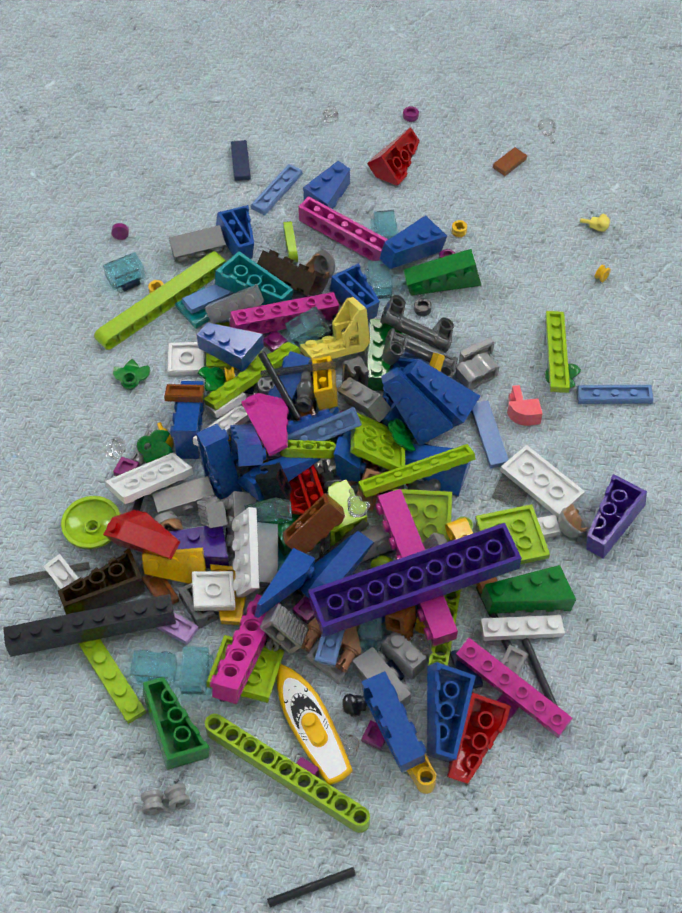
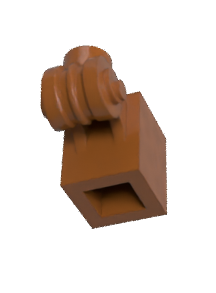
(402, 622)

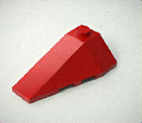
(395, 158)
(141, 533)

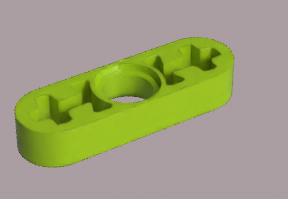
(290, 241)
(309, 449)

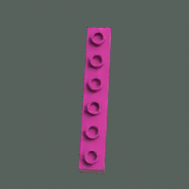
(341, 228)
(274, 316)
(240, 656)
(513, 687)

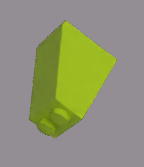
(340, 493)

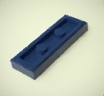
(240, 160)

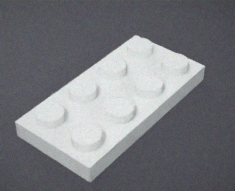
(149, 478)
(542, 480)
(246, 552)

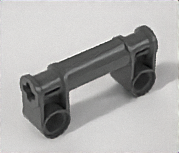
(439, 336)
(397, 344)

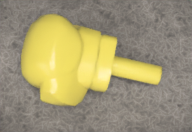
(598, 223)

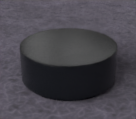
(422, 307)

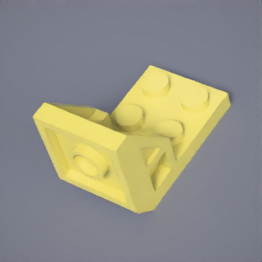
(353, 340)

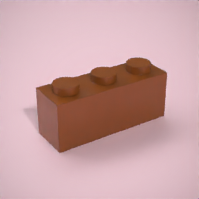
(314, 524)

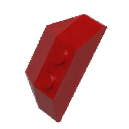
(305, 491)

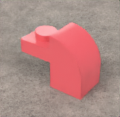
(523, 411)

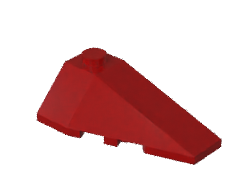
(482, 726)

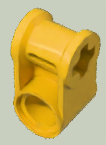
(458, 529)
(421, 771)

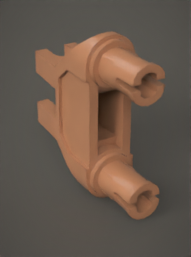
(349, 645)

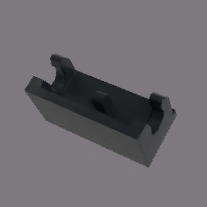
(274, 483)

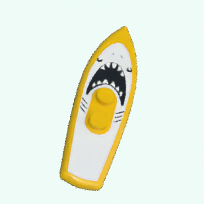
(312, 725)

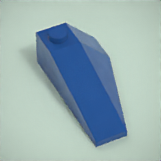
(347, 464)
(291, 466)
(451, 480)
(339, 562)
(289, 578)

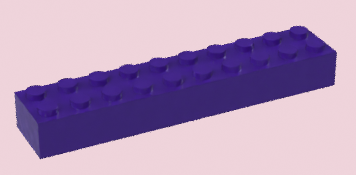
(414, 579)

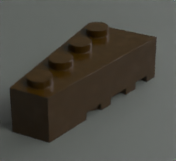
(295, 276)
(104, 586)

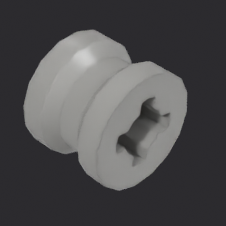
(265, 383)
(177, 796)
(152, 802)

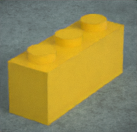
(325, 385)

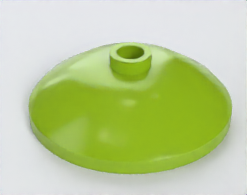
(83, 516)

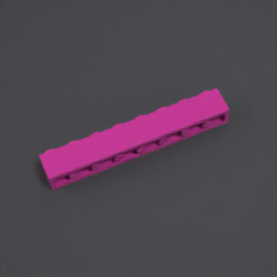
(406, 541)

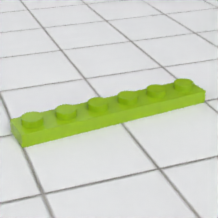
(557, 352)
(247, 378)
(416, 470)
(113, 680)

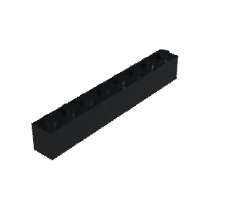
(89, 625)

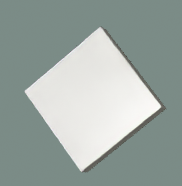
(185, 359)
(213, 590)

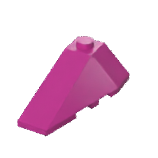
(269, 419)

